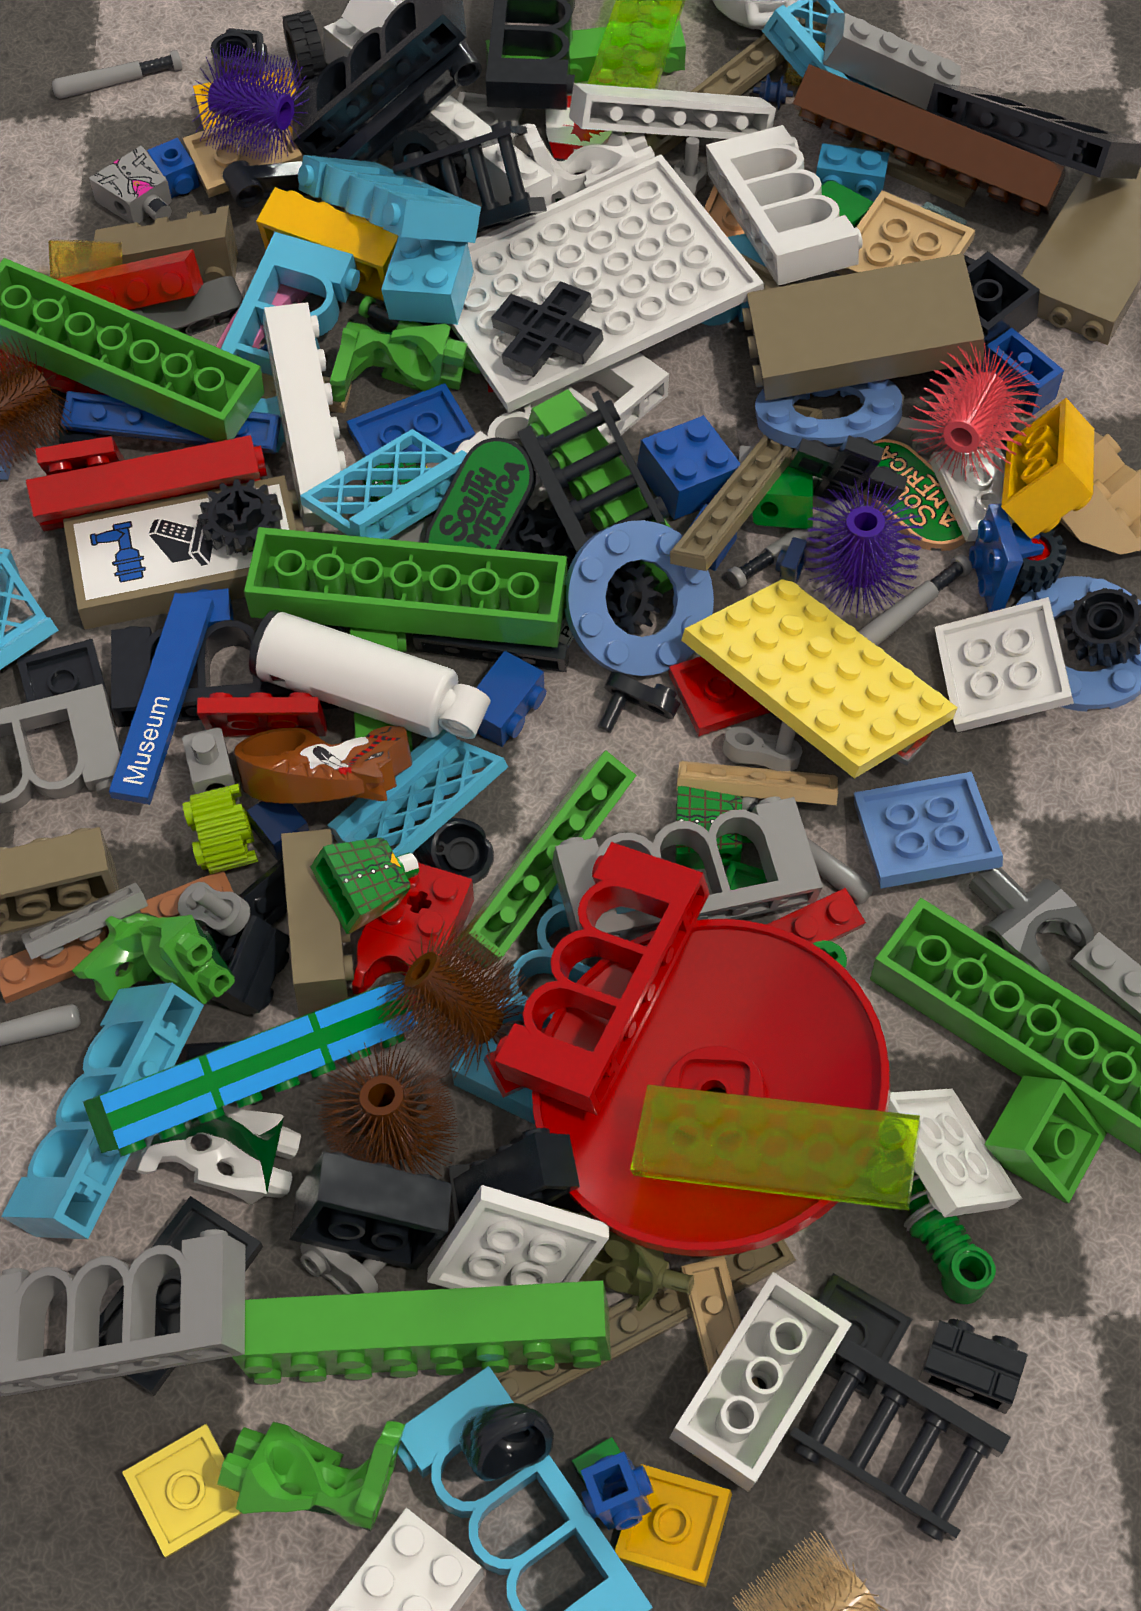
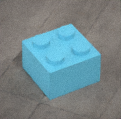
(427, 280)

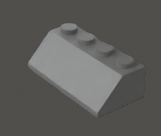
(885, 60)

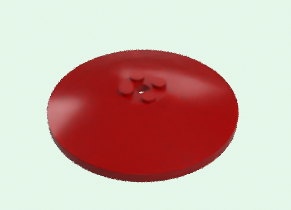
(735, 1014)

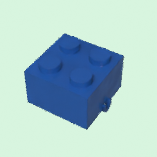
(686, 465)

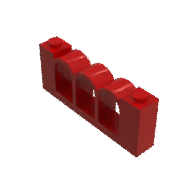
(621, 880)

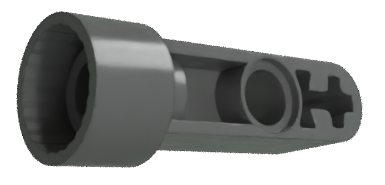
(209, 308)

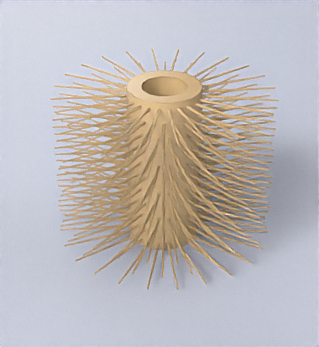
(843, 1593)

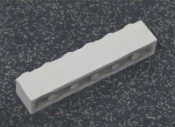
(668, 112)
(303, 401)

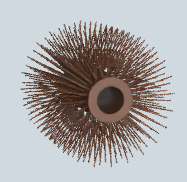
(20, 397)
(454, 998)
(389, 1114)

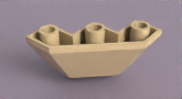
(1114, 511)

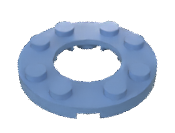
(872, 421)
(587, 604)
(1103, 687)

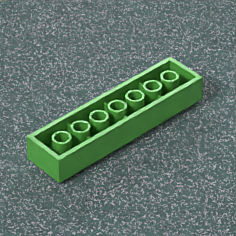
(126, 354)
(408, 586)
(1015, 1015)
(426, 1331)

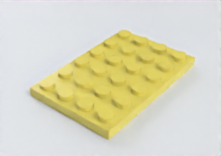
(819, 676)

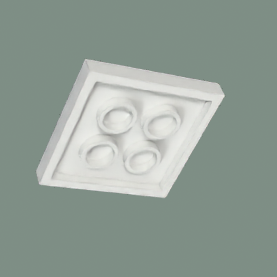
(1003, 664)
(952, 1155)
(516, 1243)

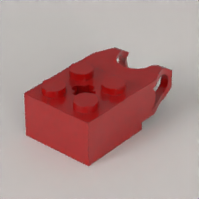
(431, 900)

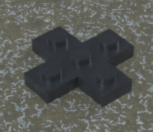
(547, 329)
(854, 460)

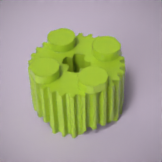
(221, 829)

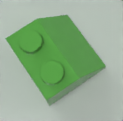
(1046, 1136)

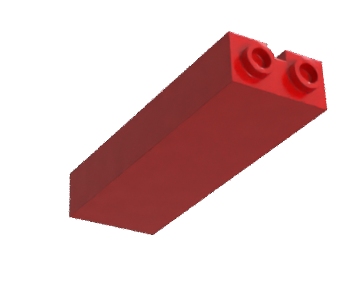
(143, 480)

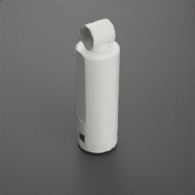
(365, 677)

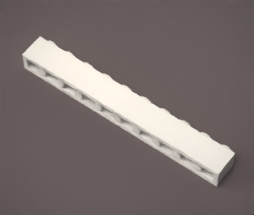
(463, 123)

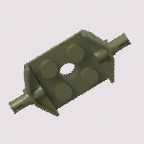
(634, 1270)

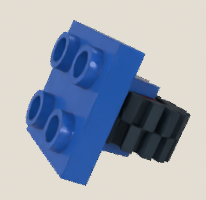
(1009, 557)

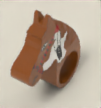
(302, 768)

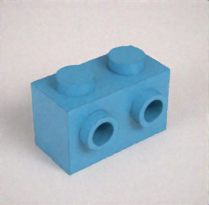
(854, 168)

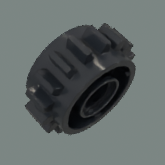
(1087, 632)

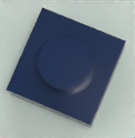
(791, 562)

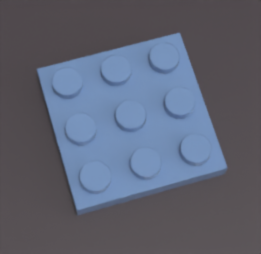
(927, 830)

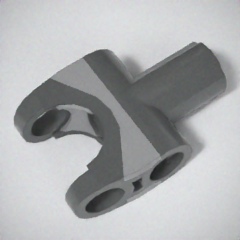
(1027, 913)

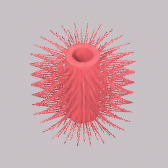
(975, 412)

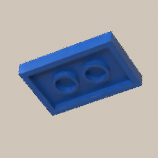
(430, 413)

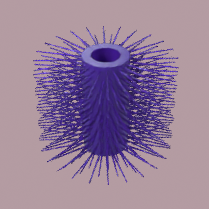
(250, 103)
(863, 547)

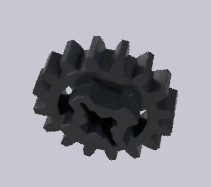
(222, 515)
(541, 533)
(638, 597)

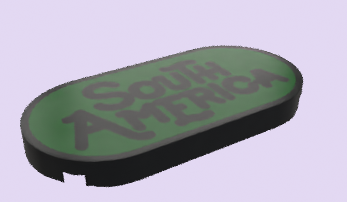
(485, 496)

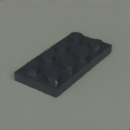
(186, 1224)

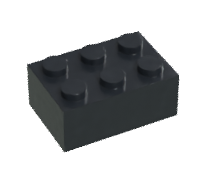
(371, 1210)

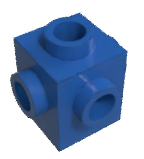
(605, 1483)

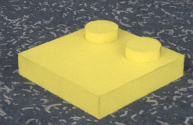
(181, 1490)

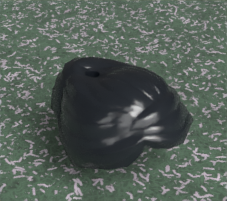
(465, 849)
(505, 1440)

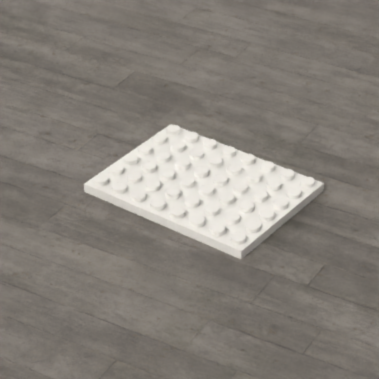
(630, 242)

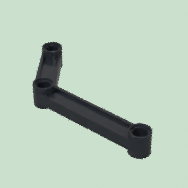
(455, 69)

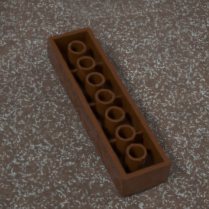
(929, 139)

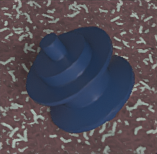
(773, 91)

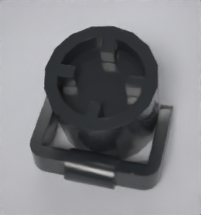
(241, 38)

